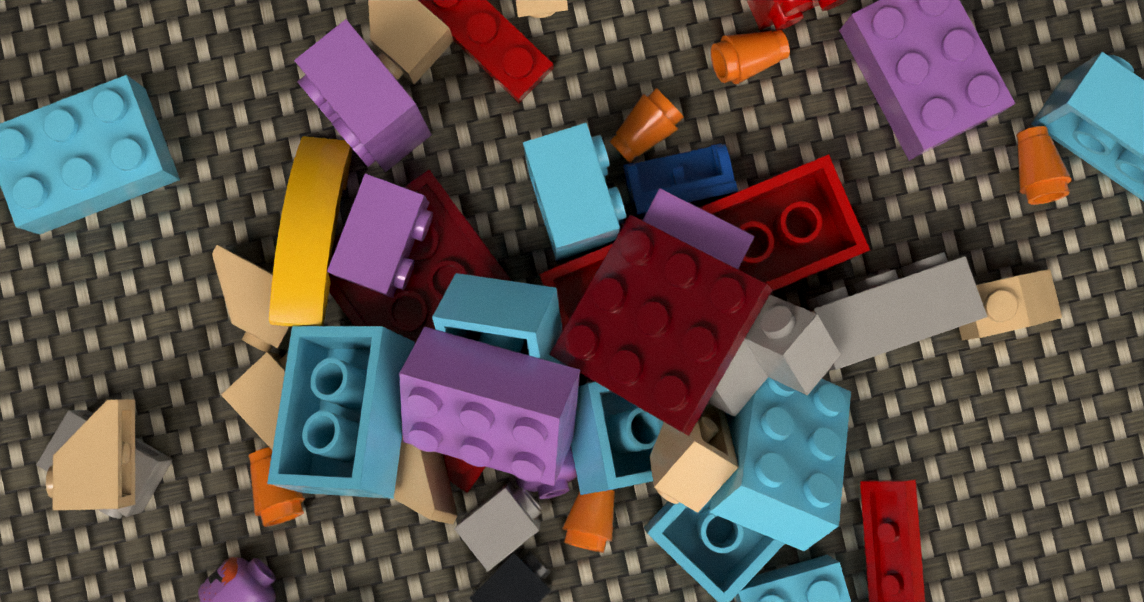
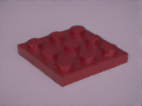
(447, 249)
(661, 323)

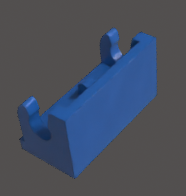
(692, 176)

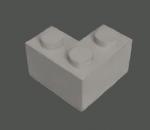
(781, 345)

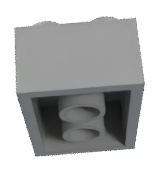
(898, 311)

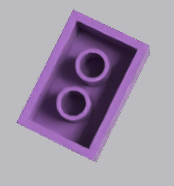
(925, 69)
(361, 98)
(488, 405)

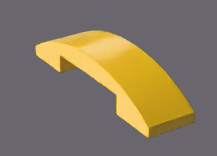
(308, 232)

